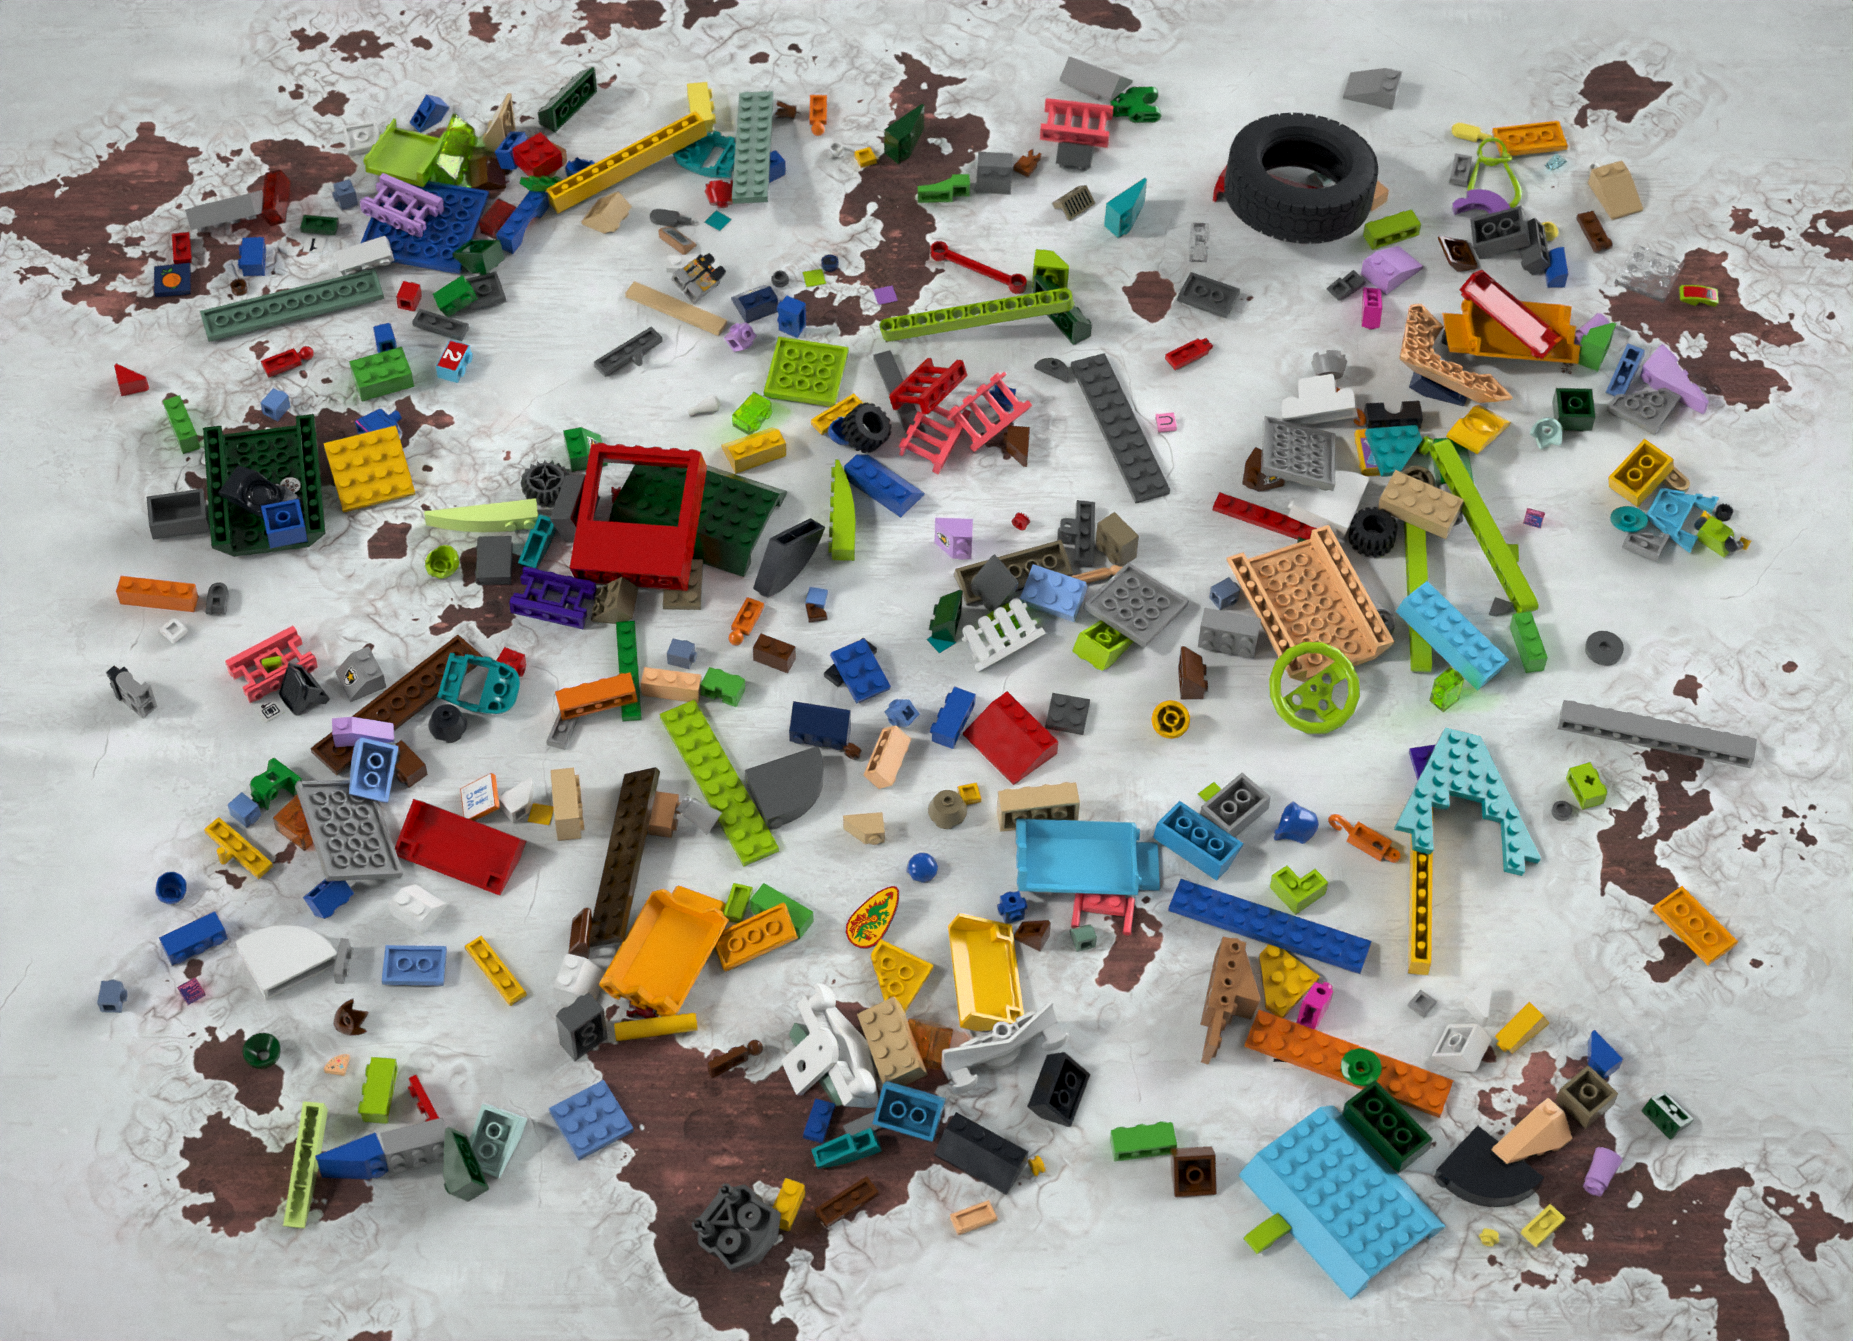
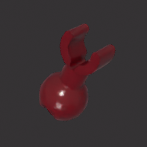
(648, 1013)

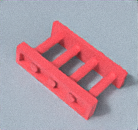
(1076, 135)
(1005, 418)
(944, 446)

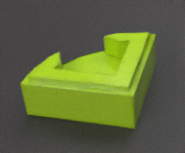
(272, 663)

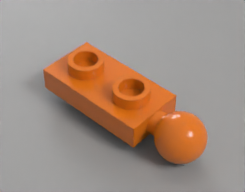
(818, 114)
(745, 620)

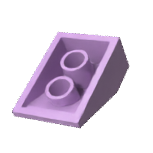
(1389, 268)

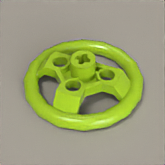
(1338, 670)

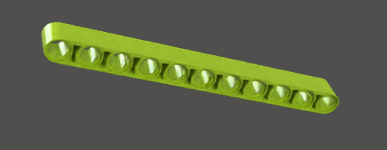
(984, 309)
(1484, 527)
(1416, 576)

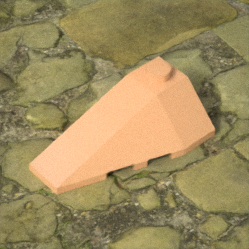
(1538, 1132)

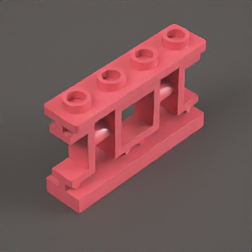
(266, 649)

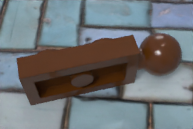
(733, 1058)

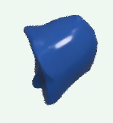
(1296, 824)

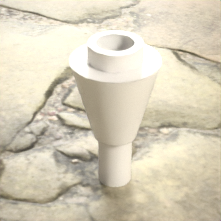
(709, 404)

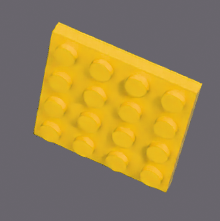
(369, 469)

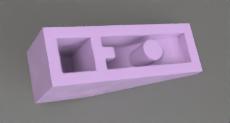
(350, 729)

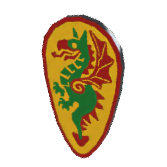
(873, 918)

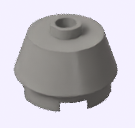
(1329, 363)

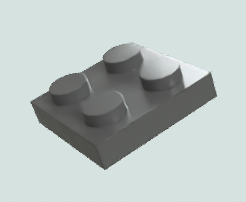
(487, 290)
(1067, 713)

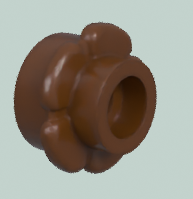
(852, 751)

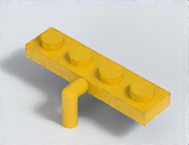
(237, 848)

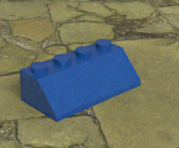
(882, 484)

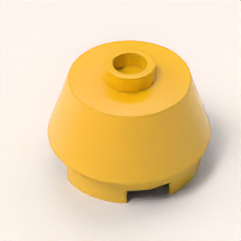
(1170, 719)

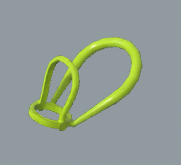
(1495, 161)

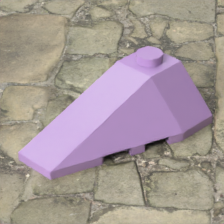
(1664, 372)

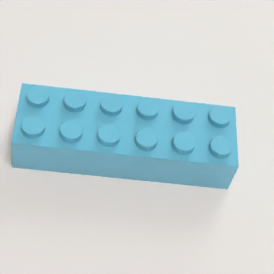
(1452, 635)

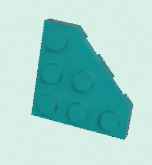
(1393, 446)

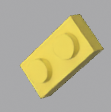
(1543, 1225)

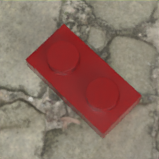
(181, 248)

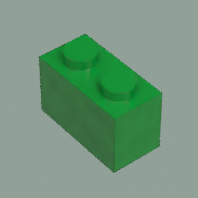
(454, 296)

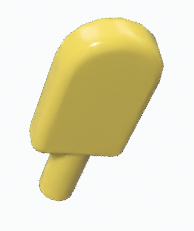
(1468, 132)

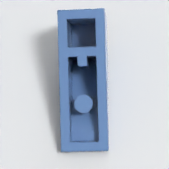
(1625, 370)

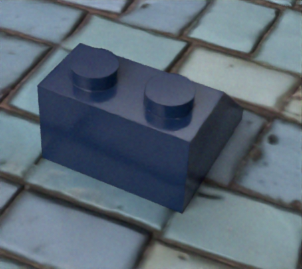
(756, 303)

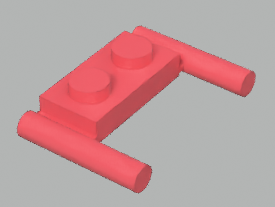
(1104, 904)

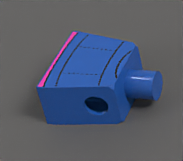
(377, 420)

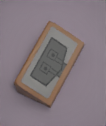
(676, 240)

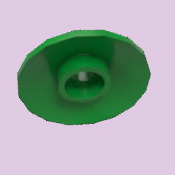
(1363, 1060)

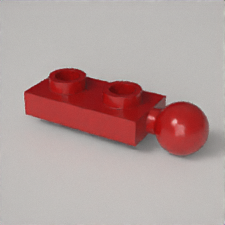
(286, 360)

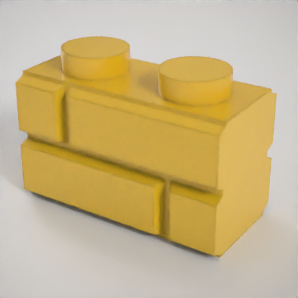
(789, 1202)

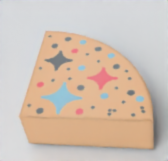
(337, 1065)

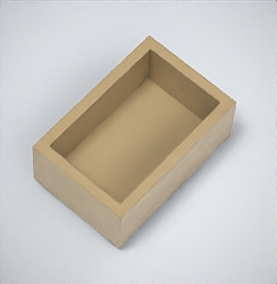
(567, 803)

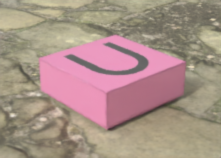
(1166, 422)

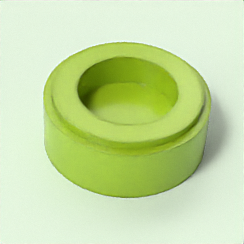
(1424, 446)

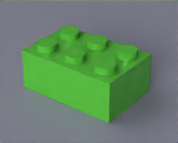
(381, 374)

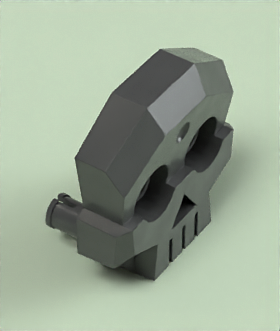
(728, 1219)

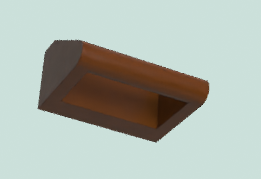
(580, 934)

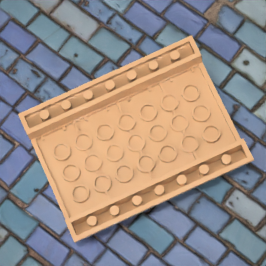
(1312, 597)

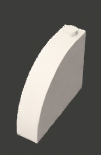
(1329, 507)
(284, 957)

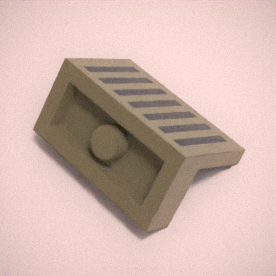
(1075, 201)

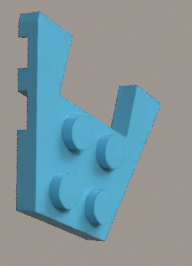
(1671, 510)

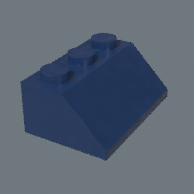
(820, 725)

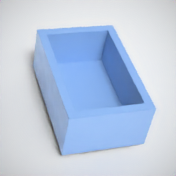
(1053, 593)

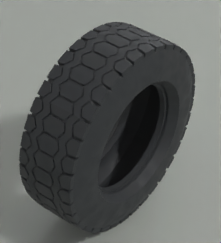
(1295, 211)

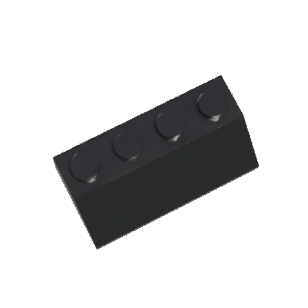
(981, 1153)

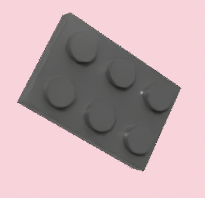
(1208, 294)

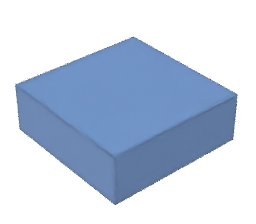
(817, 596)

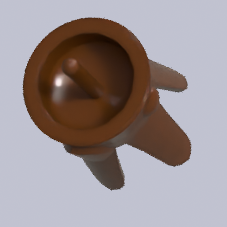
(786, 110)

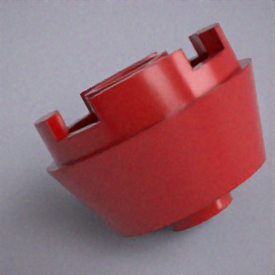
(719, 193)

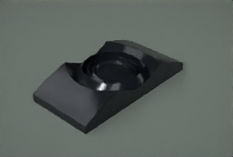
(252, 490)

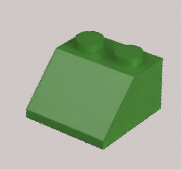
(1596, 346)

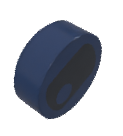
(829, 263)

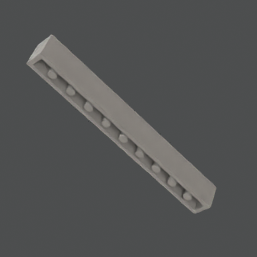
(1657, 733)

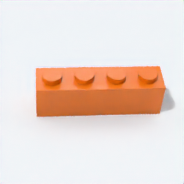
(157, 594)
(596, 696)

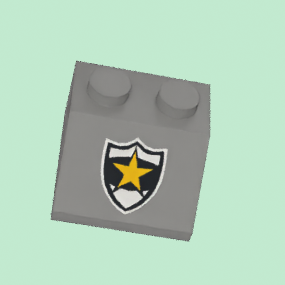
(360, 674)

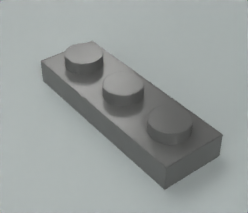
(440, 324)

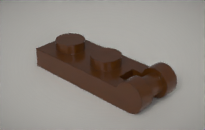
(1594, 231)

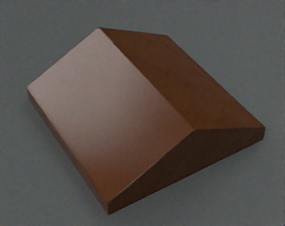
(487, 174)
(1458, 253)

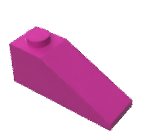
(1371, 308)

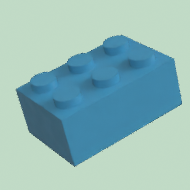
(909, 1111)

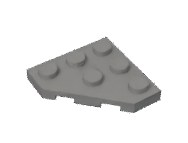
(1645, 408)

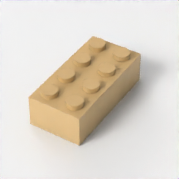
(1420, 504)
(1039, 802)
(892, 1043)

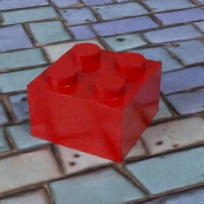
(537, 156)

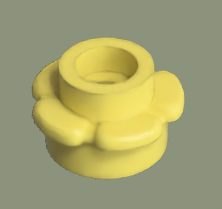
(1489, 1237)

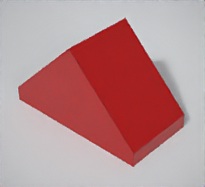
(130, 381)

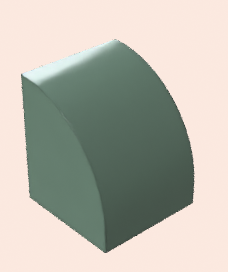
(1083, 937)

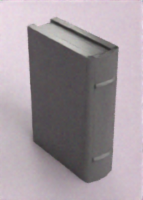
(494, 560)

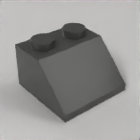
(1074, 155)

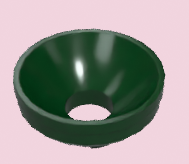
(261, 1043)

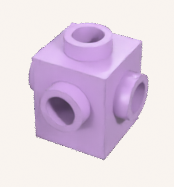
(740, 336)

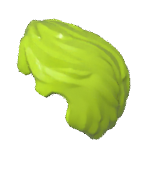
(442, 562)

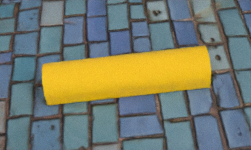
(655, 1026)

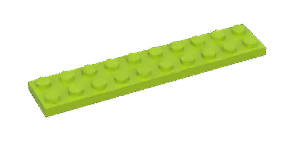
(719, 782)

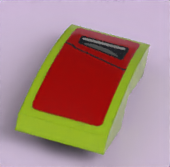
(1695, 293)

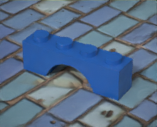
(513, 230)

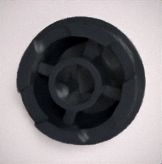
(447, 723)

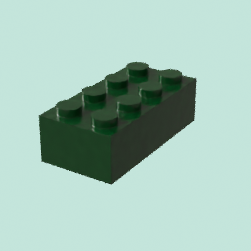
(1387, 1126)

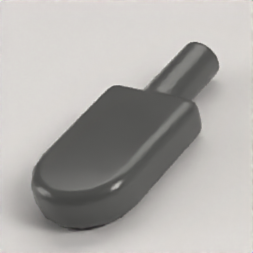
(668, 218)

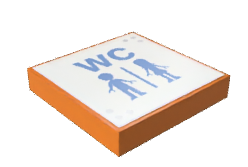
(480, 797)

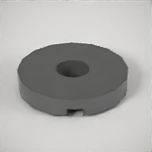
(1607, 639)

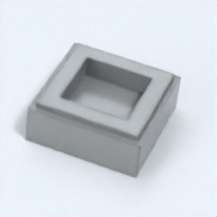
(1422, 1003)

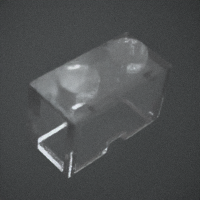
(1199, 242)

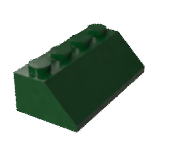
(568, 100)
(1071, 322)

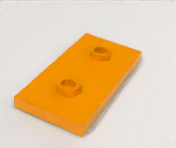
(1531, 138)
(1695, 925)
(755, 937)

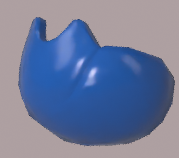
(835, 432)
(922, 867)
(170, 888)

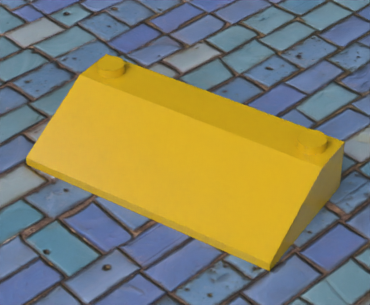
(984, 972)

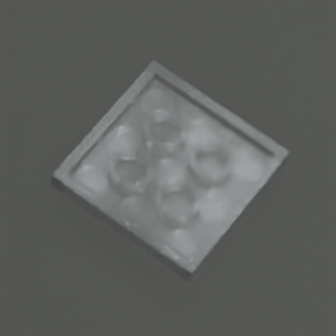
(1649, 273)

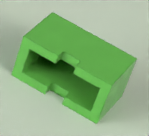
(722, 685)

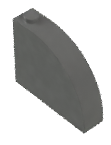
(786, 786)

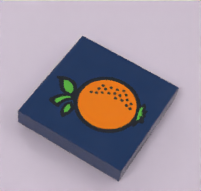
(172, 280)

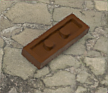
(846, 1202)

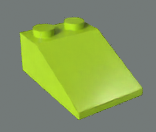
(1101, 645)

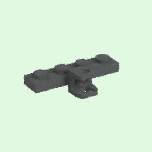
(1081, 532)

